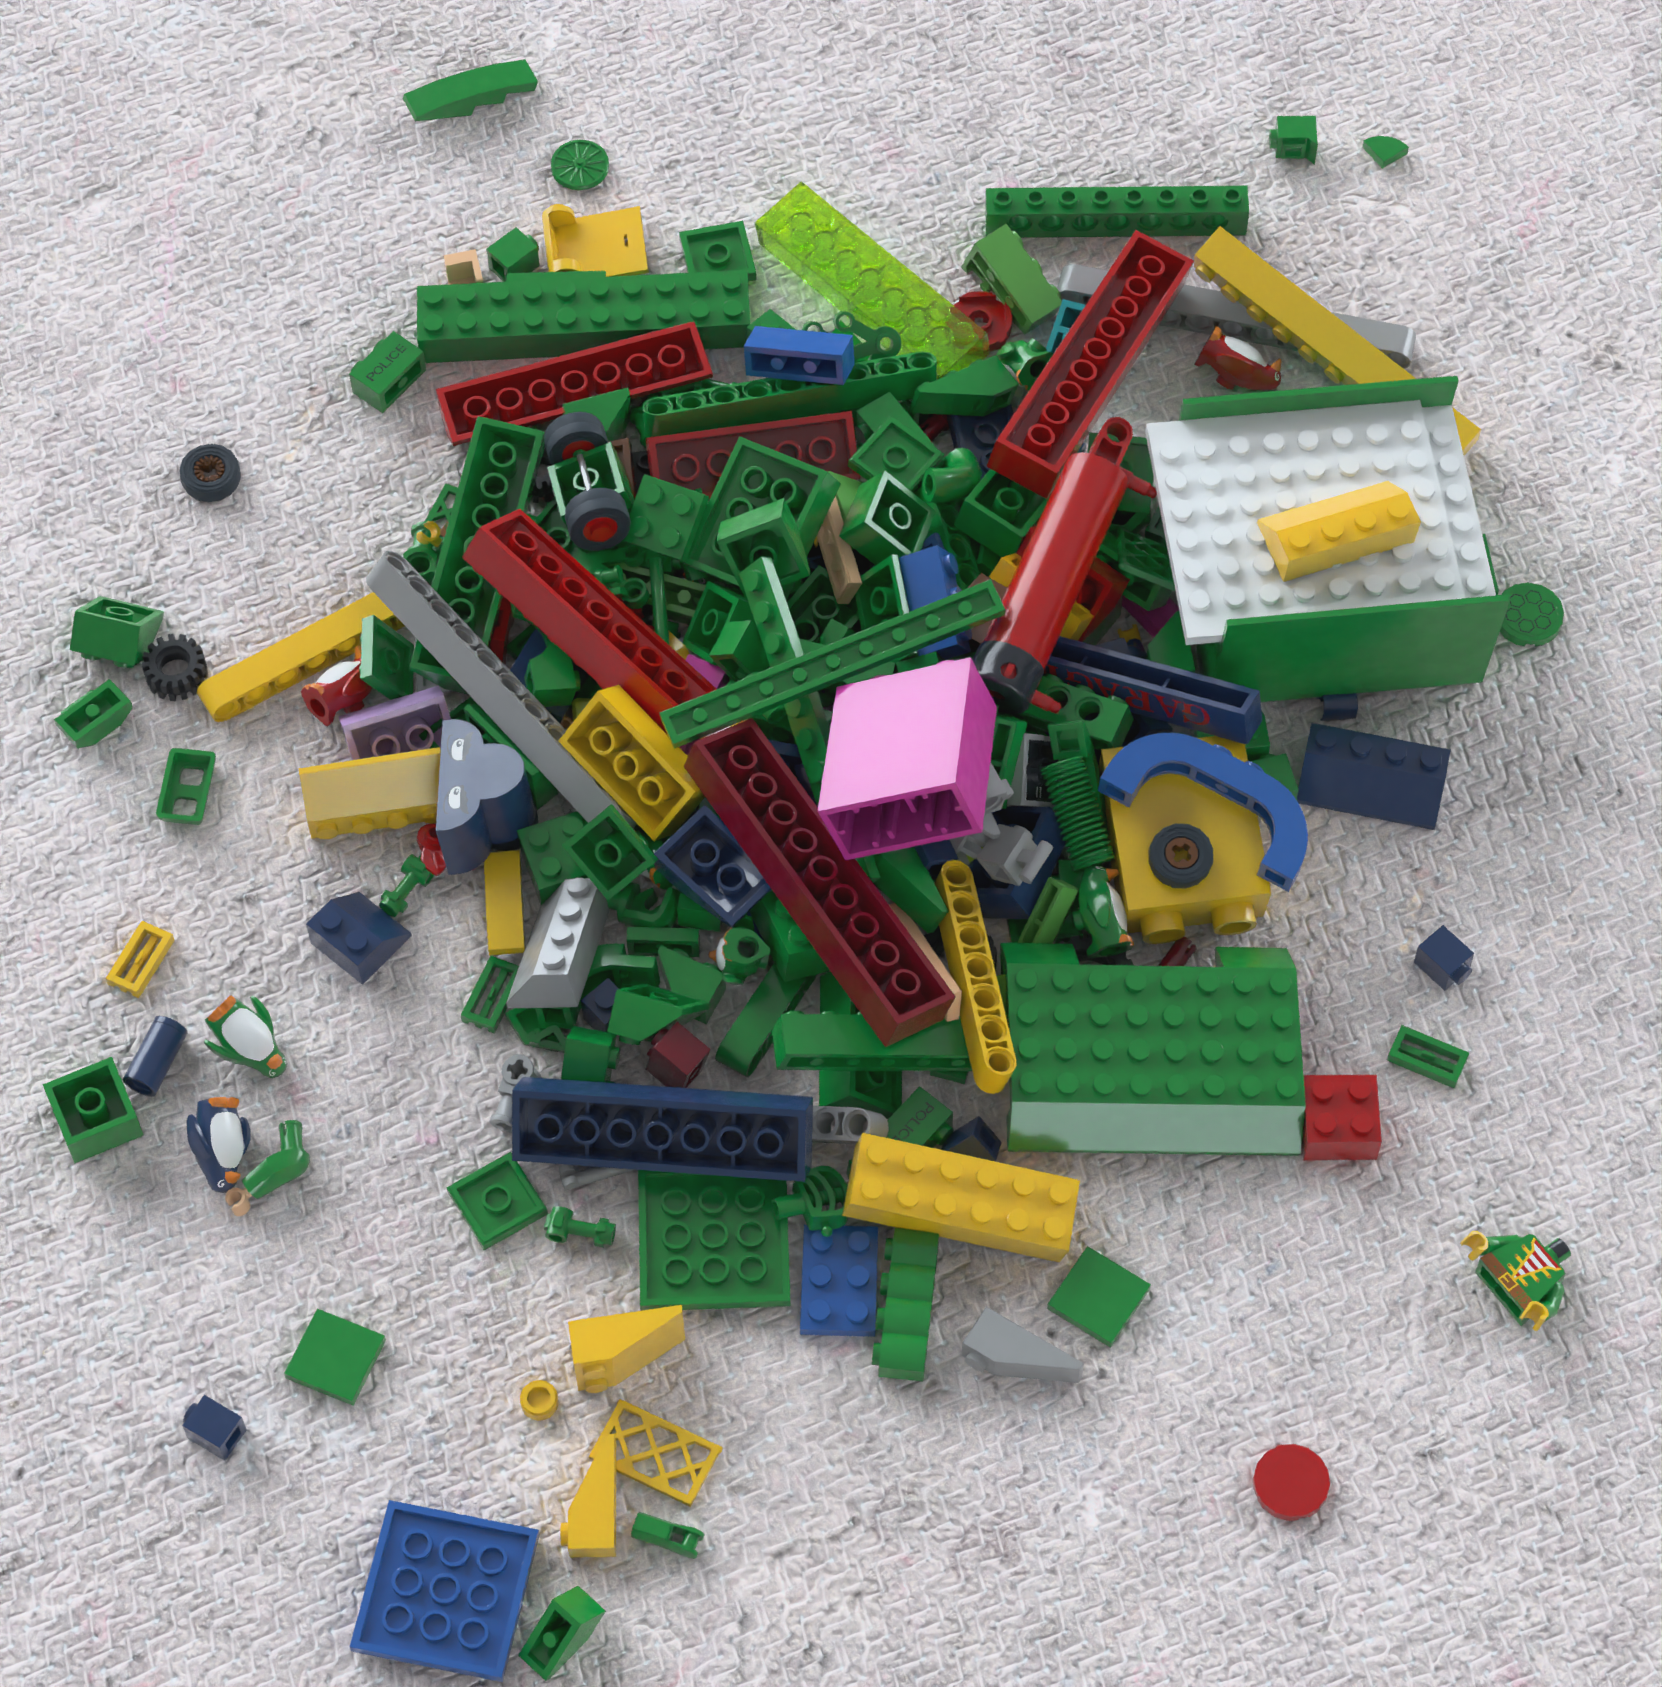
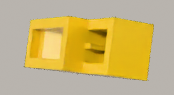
(504, 903)

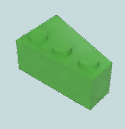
(1013, 278)

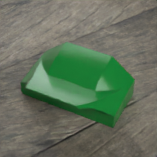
(94, 715)

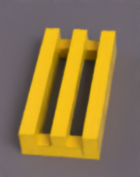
(126, 984)

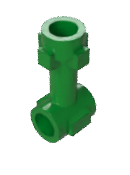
(415, 873)
(560, 1224)

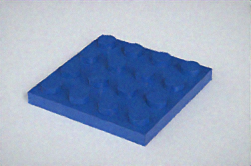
(445, 1591)

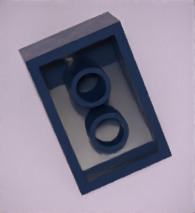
(711, 868)

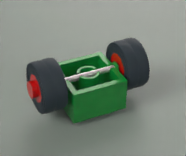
(588, 481)

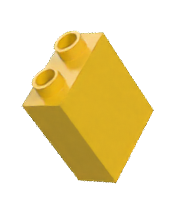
(1230, 893)

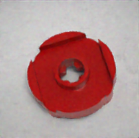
(993, 312)

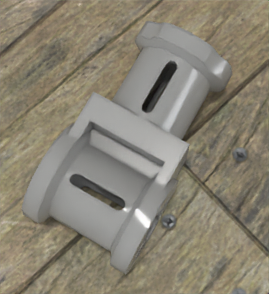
(512, 1071)

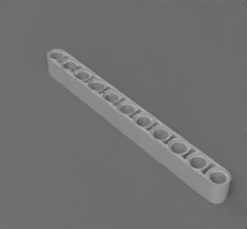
(1203, 309)
(487, 681)

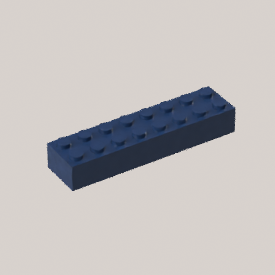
(662, 1128)

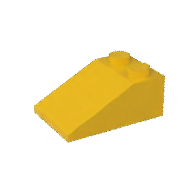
(621, 1344)

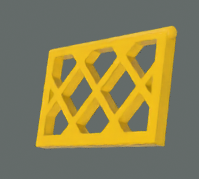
(685, 1438)

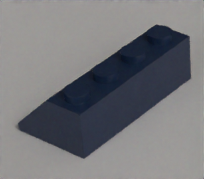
(1373, 776)

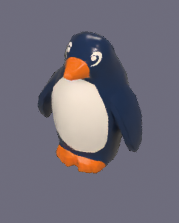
(218, 1140)

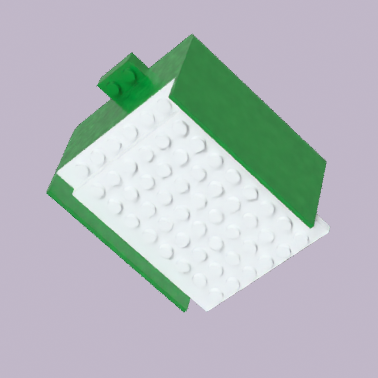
(1363, 626)

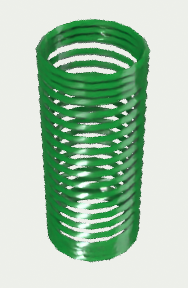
(1057, 771)

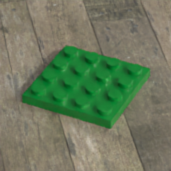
(711, 1242)

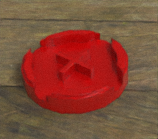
(1291, 1482)

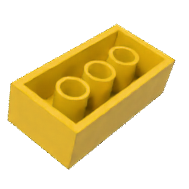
(633, 762)

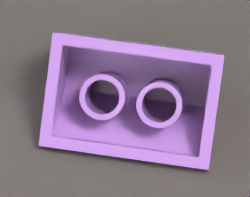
(395, 725)

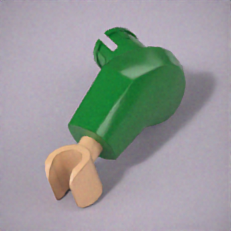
(273, 1170)

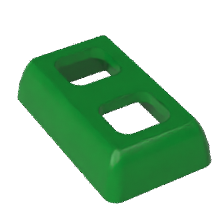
(173, 790)

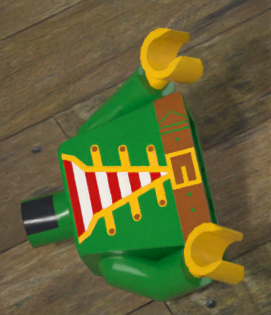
(1521, 1273)

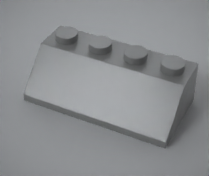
(560, 947)

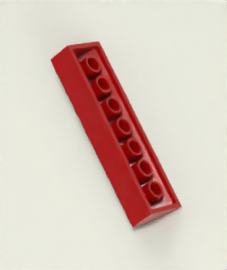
(540, 389)
(582, 615)

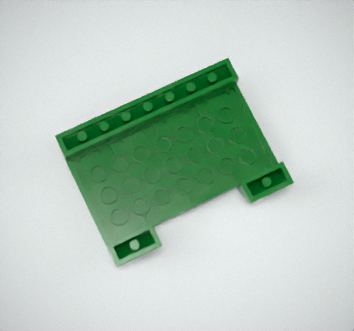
(1154, 1054)

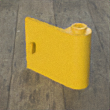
(595, 241)

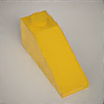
(593, 1509)

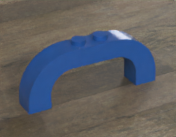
(1226, 775)

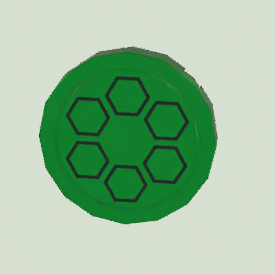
(1532, 615)

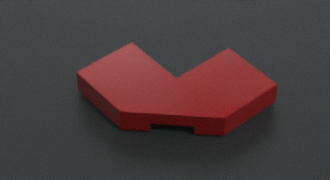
(501, 632)

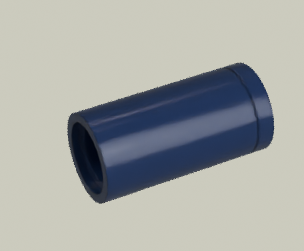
(155, 1056)

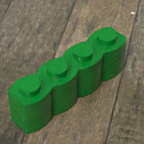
(908, 1304)

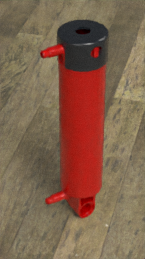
(1055, 569)

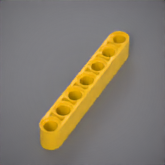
(291, 659)
(974, 973)

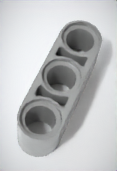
(848, 1124)

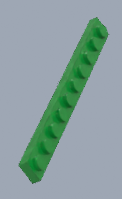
(781, 645)
(832, 663)

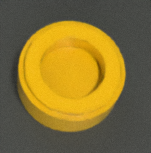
(539, 1400)

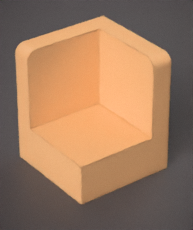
(463, 268)

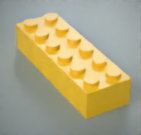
(961, 1197)

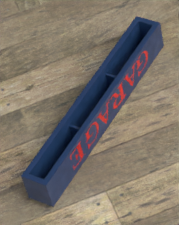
(1160, 690)

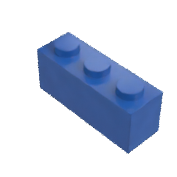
(799, 355)
(928, 578)

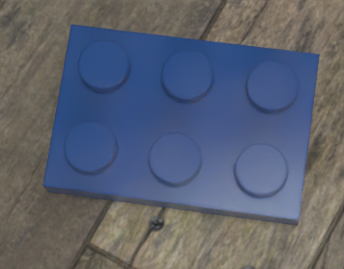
(839, 1282)

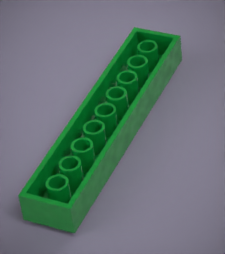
(577, 314)

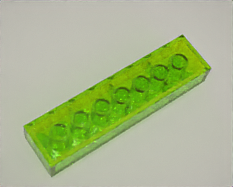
(867, 280)

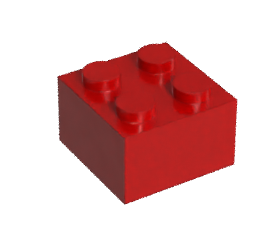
(1341, 1118)

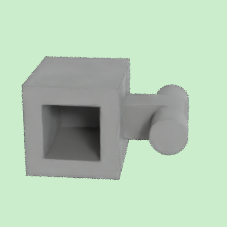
(1014, 855)

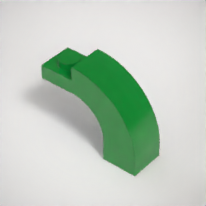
(611, 963)

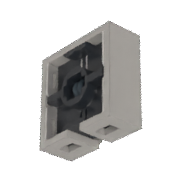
(1027, 779)

